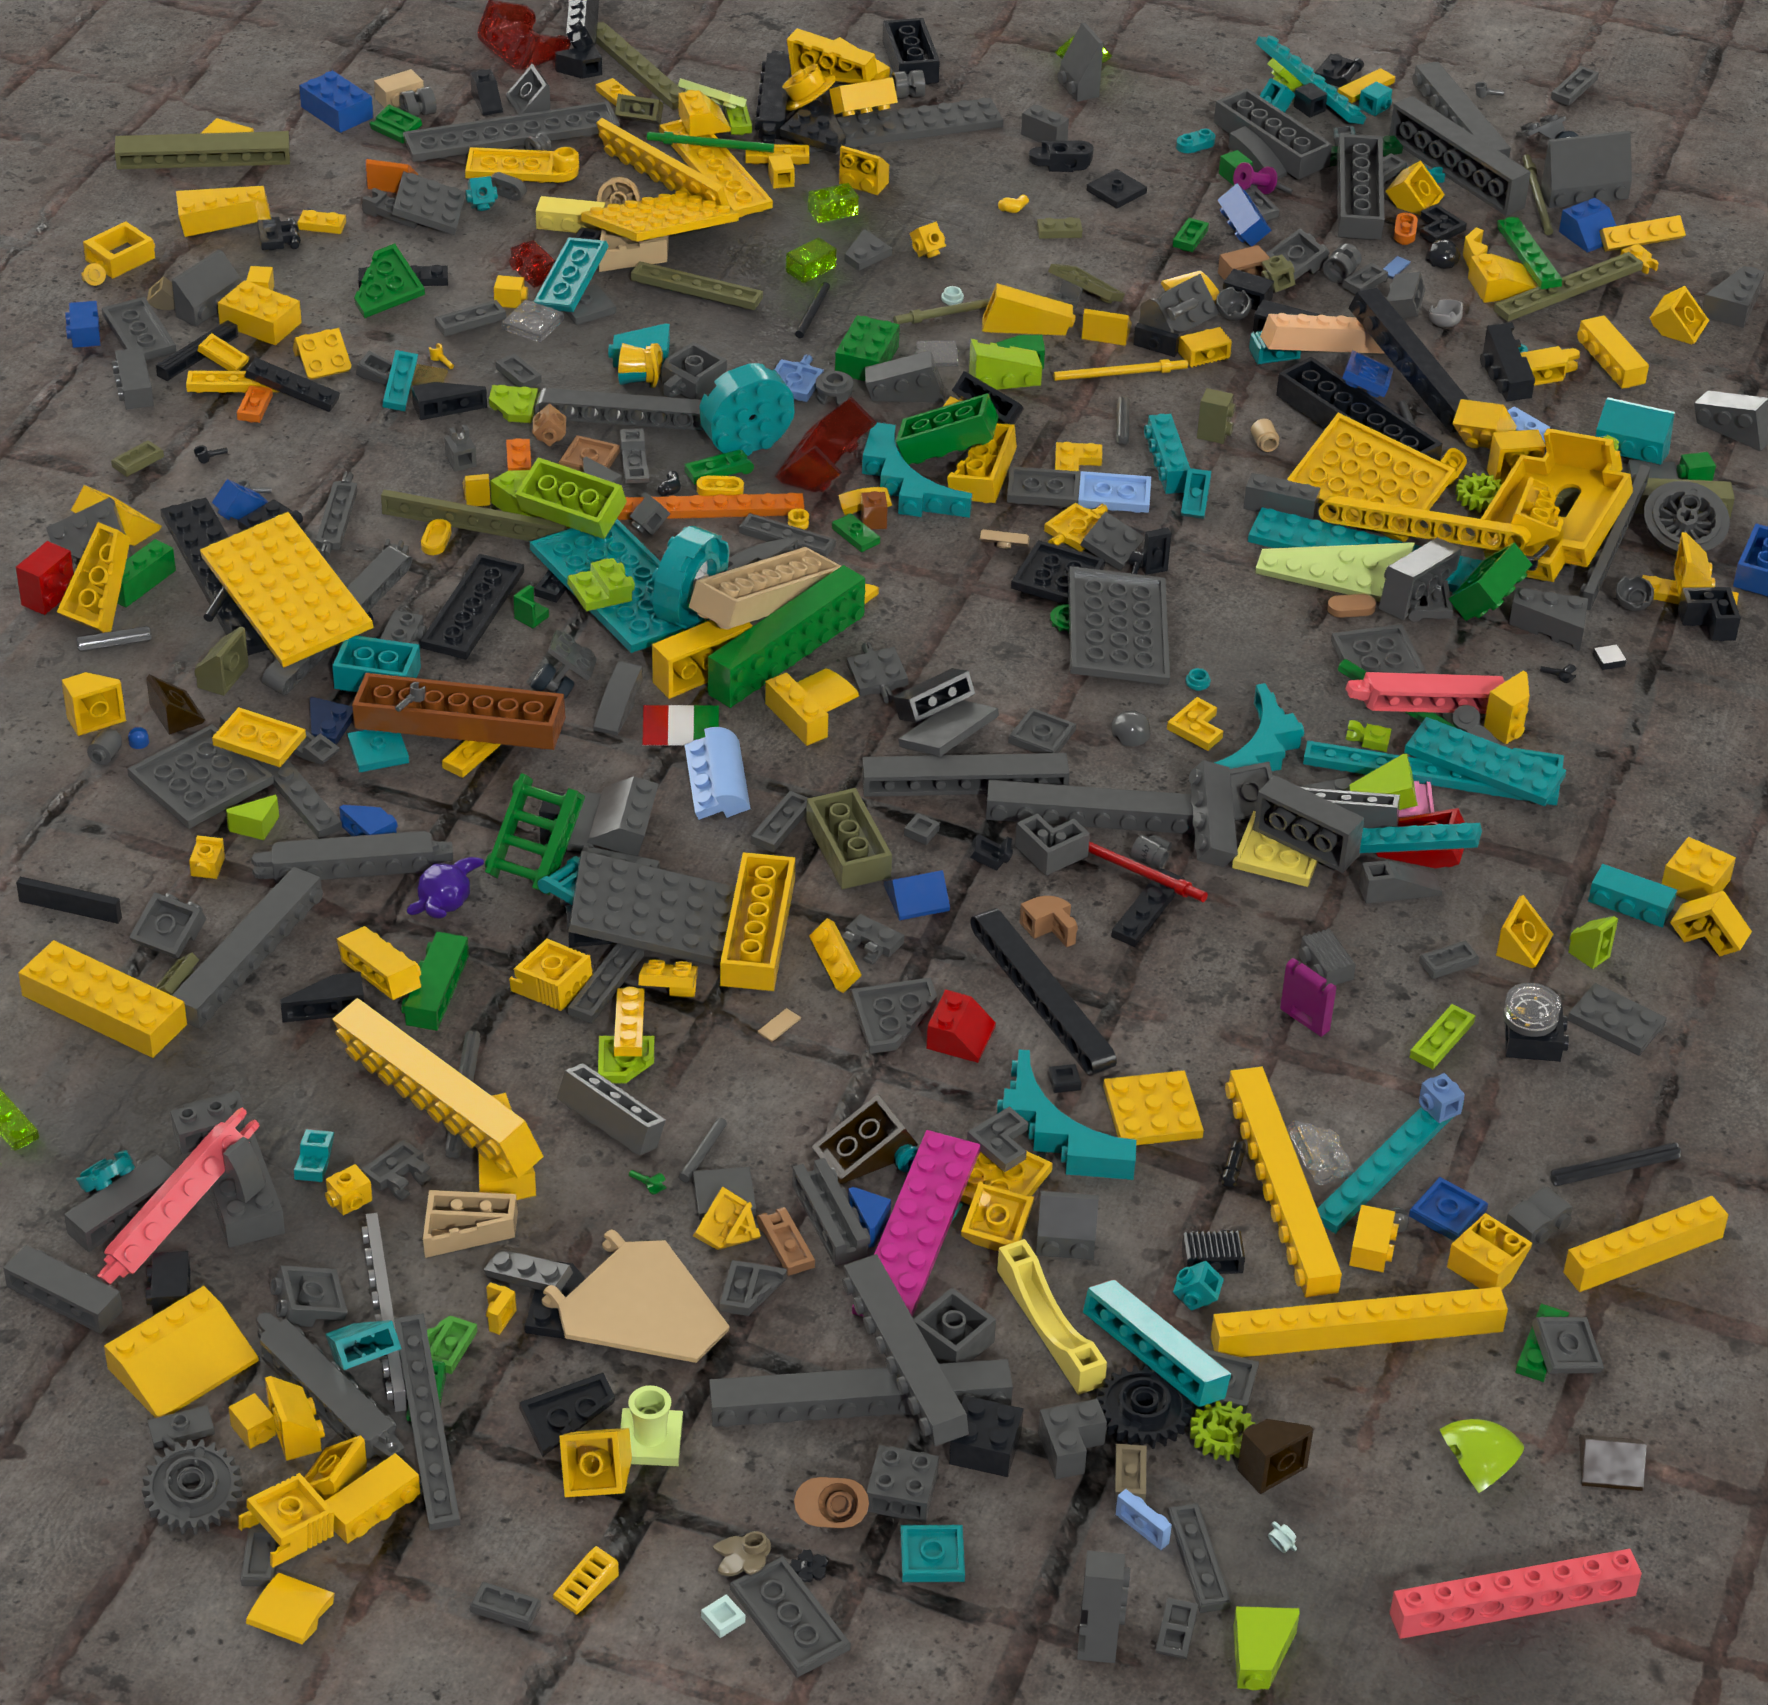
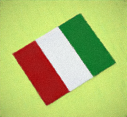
(677, 723)

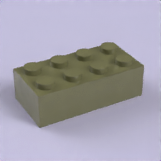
(848, 838)

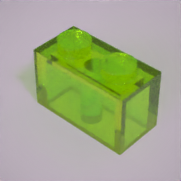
(811, 260)

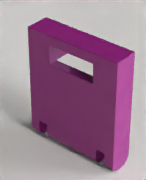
(1305, 998)

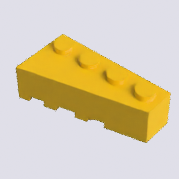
(832, 57)
(986, 466)

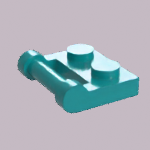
(565, 888)

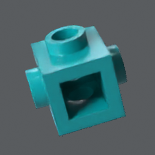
(483, 186)
(1198, 1285)

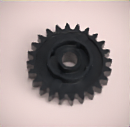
(1143, 1407)

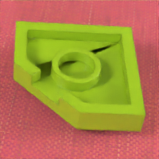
(514, 402)
(623, 1068)

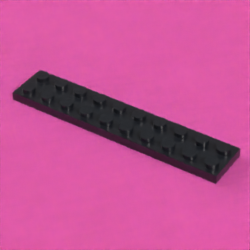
(194, 528)

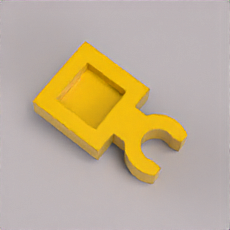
(1643, 255)

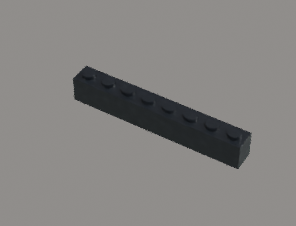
(1408, 354)

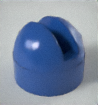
(138, 738)

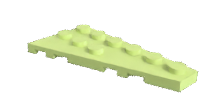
(1334, 568)

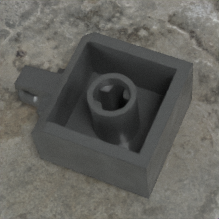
(692, 372)

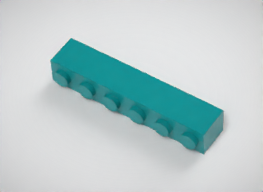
(1157, 1343)

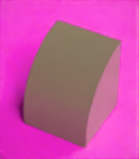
(161, 295)

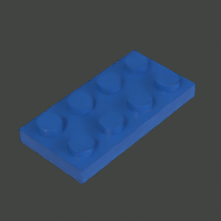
(1367, 374)

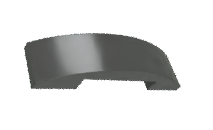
(634, 456)

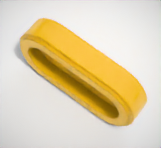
(436, 537)

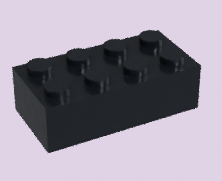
(911, 48)

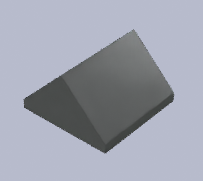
(530, 92)

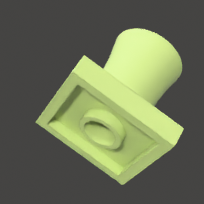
(653, 1427)

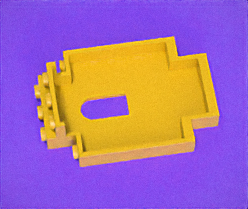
(1570, 462)

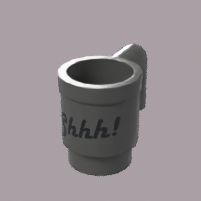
(1151, 850)

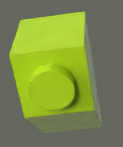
(1593, 941)

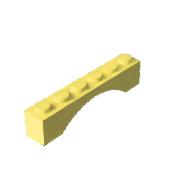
(1074, 1353)

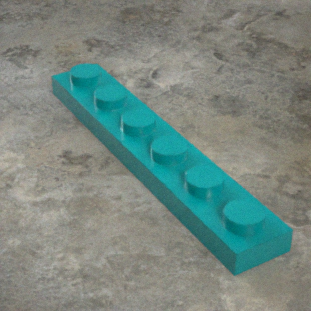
(1420, 837)

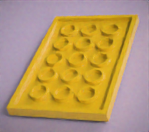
(659, 216)
(1371, 467)

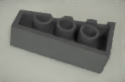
(1417, 576)

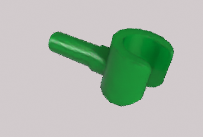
(653, 1184)

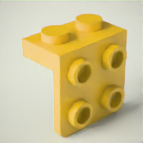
(322, 353)

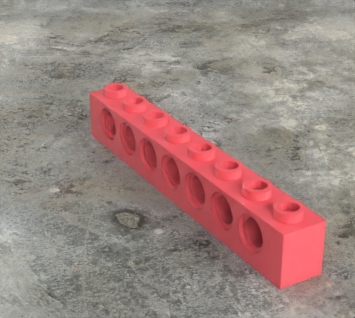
(1515, 1593)

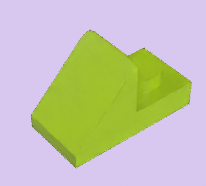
(1284, 76)

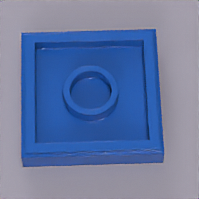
(1448, 1209)

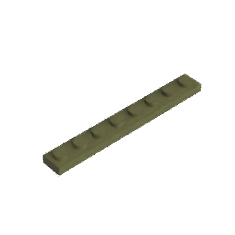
(638, 65)
(1571, 286)
(468, 516)

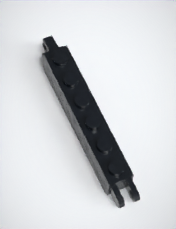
(582, 23)
(772, 98)

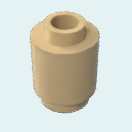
(1265, 435)

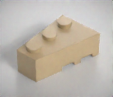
(627, 253)
(467, 1220)

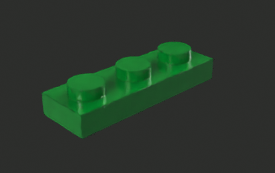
(1531, 1360)

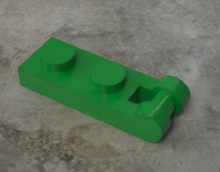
(719, 465)

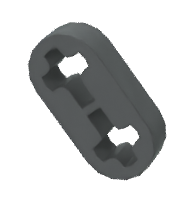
(508, 186)

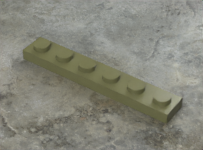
(697, 285)

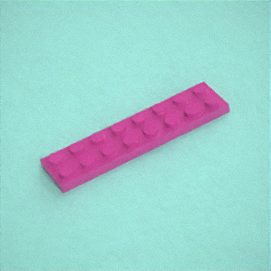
(925, 1212)

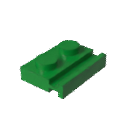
(394, 122)

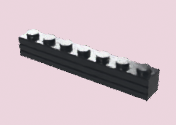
(189, 355)

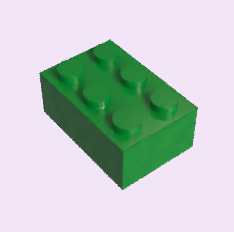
(865, 345)
(1490, 582)

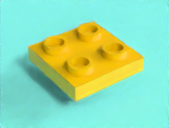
(679, 977)

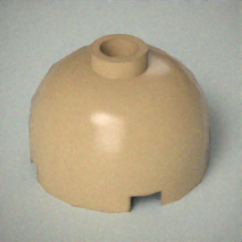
(617, 191)

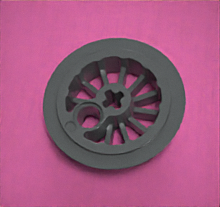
(1683, 519)

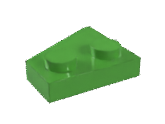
(450, 1340)

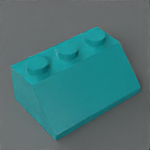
(1640, 429)

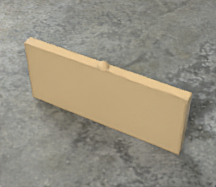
(779, 1025)

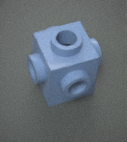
(1441, 1098)

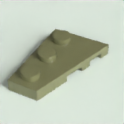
(1087, 282)

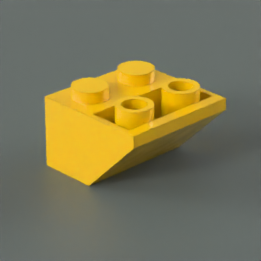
(863, 170)
(1488, 1253)

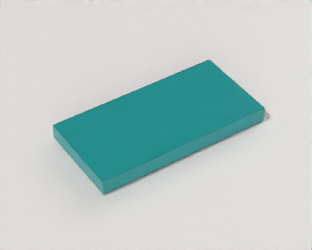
(571, 273)

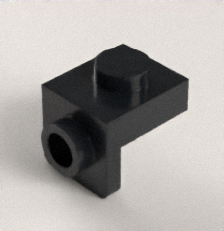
(991, 853)

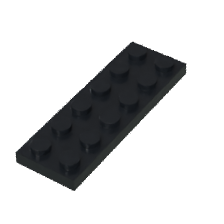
(472, 606)

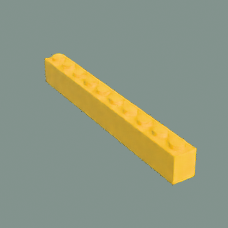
(1283, 1182)
(1359, 1322)

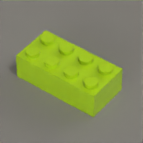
(571, 498)

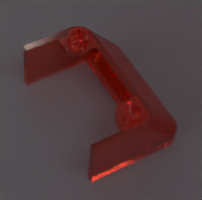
(814, 457)

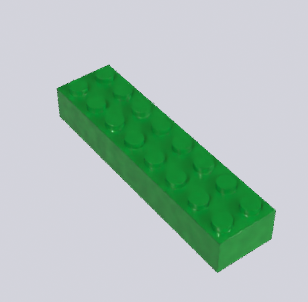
(786, 636)

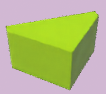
(254, 818)

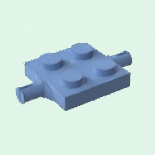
(799, 377)

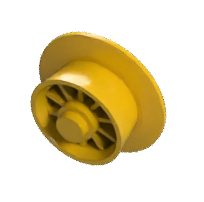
(806, 86)

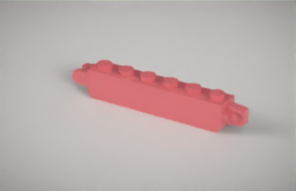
(1423, 691)
(173, 1200)

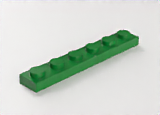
(1529, 253)

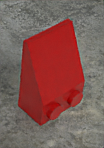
(1429, 858)

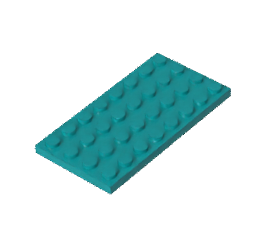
(630, 622)

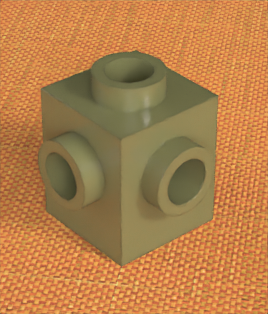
(1280, 271)

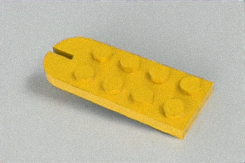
(525, 165)

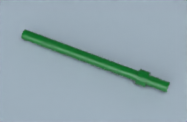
(670, 138)

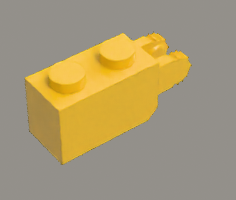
(1551, 363)

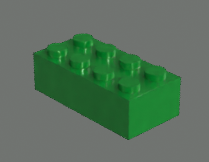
(947, 429)

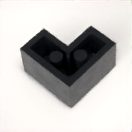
(1712, 608)

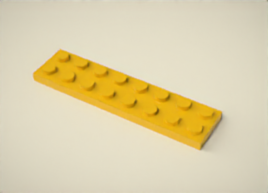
(658, 164)
(722, 167)

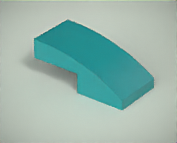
(314, 1155)

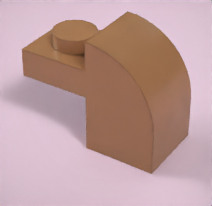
(1048, 915)

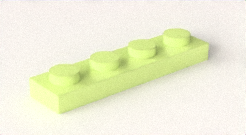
(716, 95)

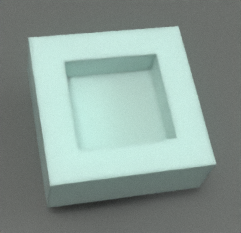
(723, 1616)

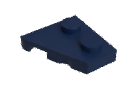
(330, 718)

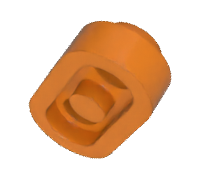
(1405, 228)

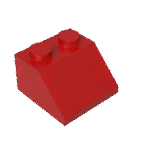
(959, 1027)

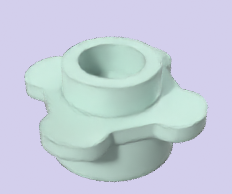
(1282, 1537)

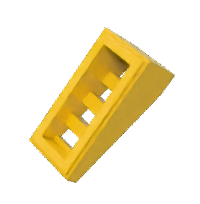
(598, 1564)

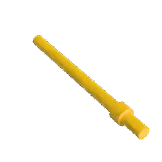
(1163, 366)

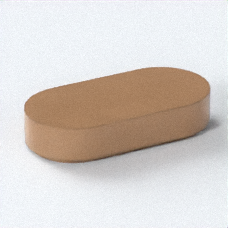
(1351, 605)

